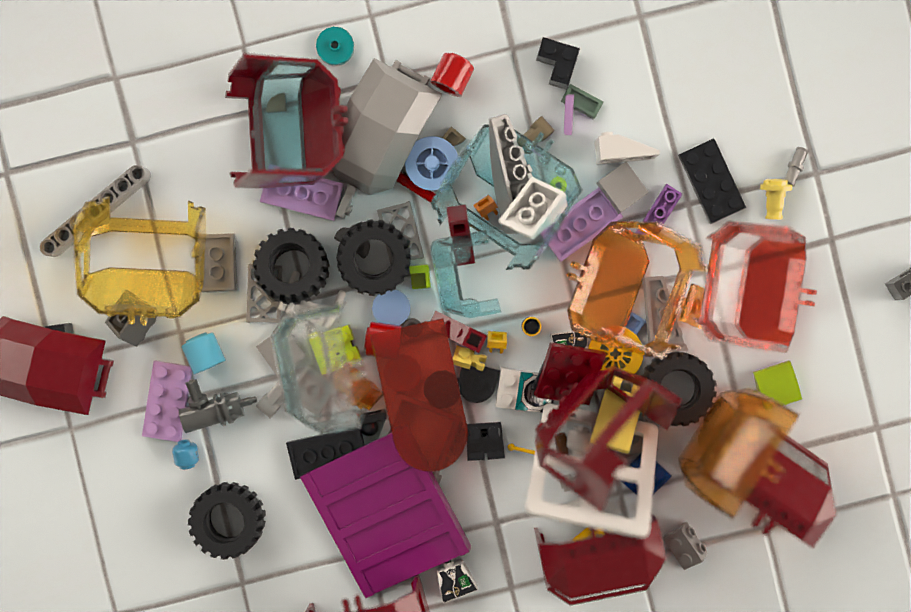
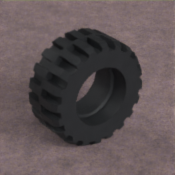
(278, 245)
(373, 283)
(702, 379)
(209, 538)

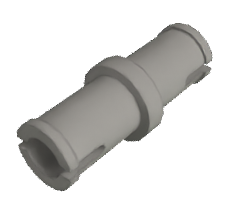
(796, 165)

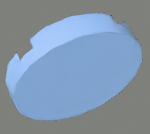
(391, 308)

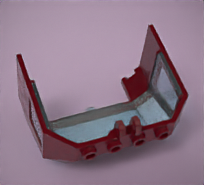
(291, 120)

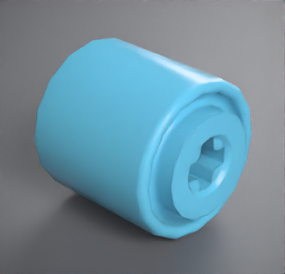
(203, 352)

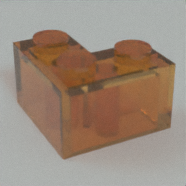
(365, 391)

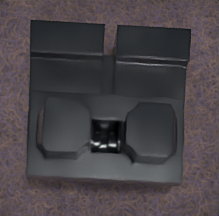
(479, 445)

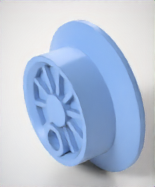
(430, 162)

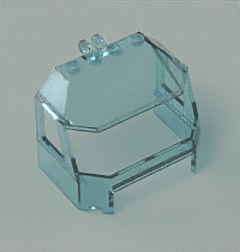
(545, 168)

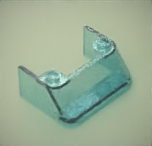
(446, 255)

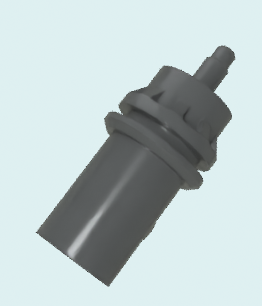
(206, 412)

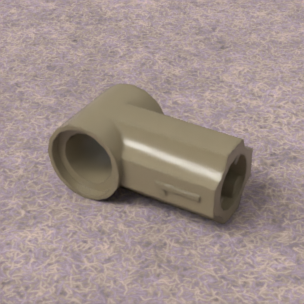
(538, 126)

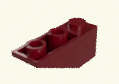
(462, 333)

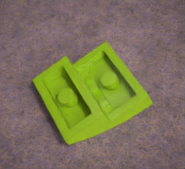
(778, 383)

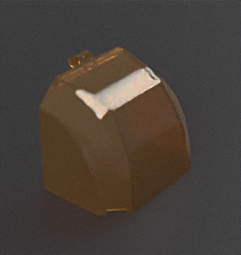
(735, 447)

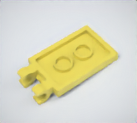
(609, 408)

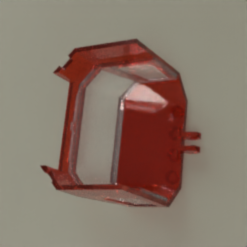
(754, 285)

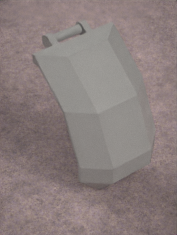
(383, 125)

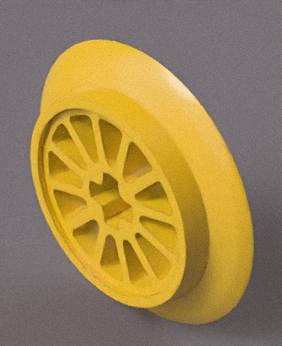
(635, 359)

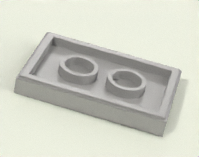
(220, 263)

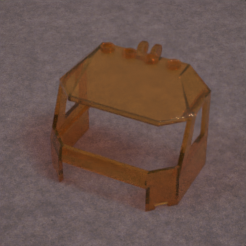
(613, 280)

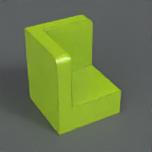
(420, 276)

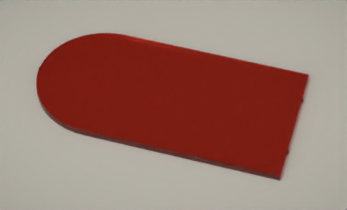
(421, 394)

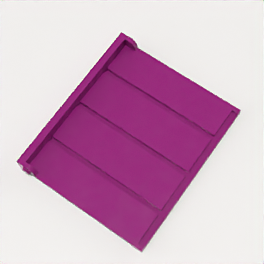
(385, 515)

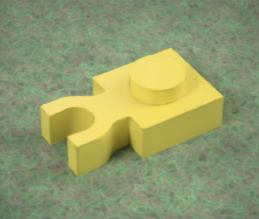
(465, 358)

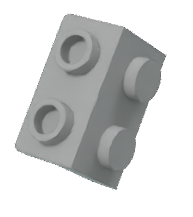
(686, 546)

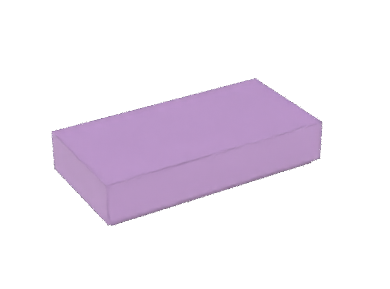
(568, 118)

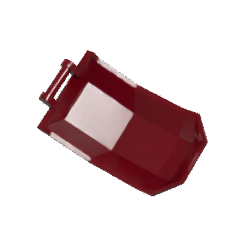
(50, 366)

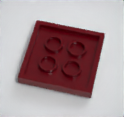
(566, 366)

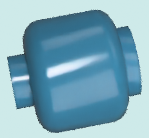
(185, 454)

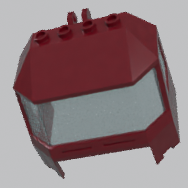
(801, 498)

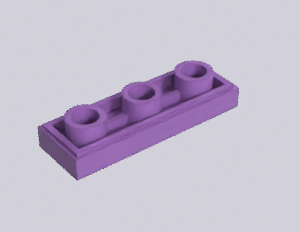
(665, 203)

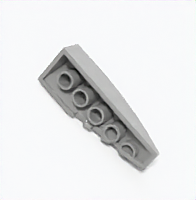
(508, 164)

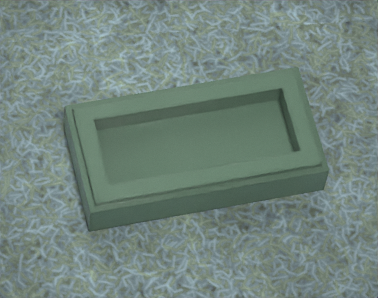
(584, 101)

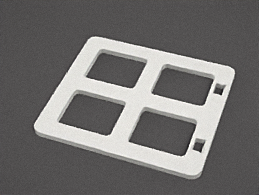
(587, 514)

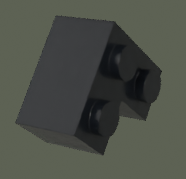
(561, 57)

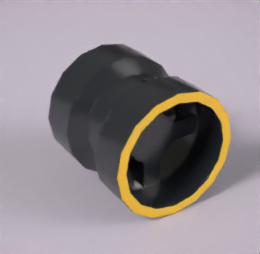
(531, 326)

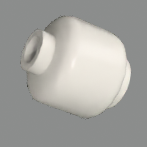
(578, 440)

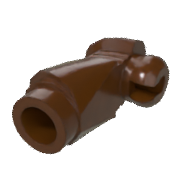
(560, 442)

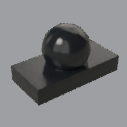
(370, 423)

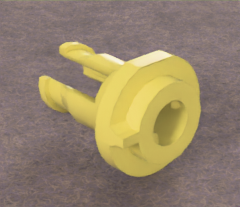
(775, 195)

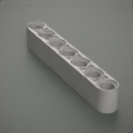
(119, 197)

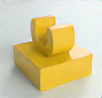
(496, 340)

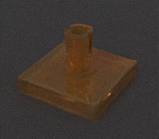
(692, 305)

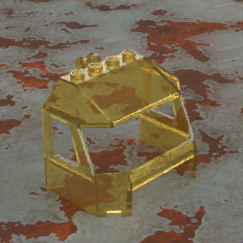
(135, 290)

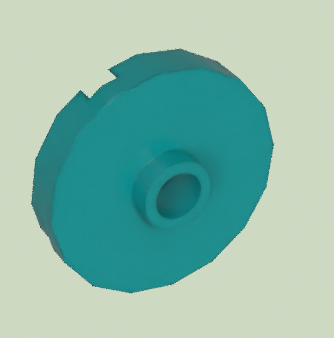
(337, 55)

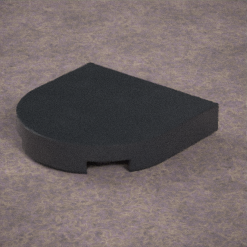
(478, 385)

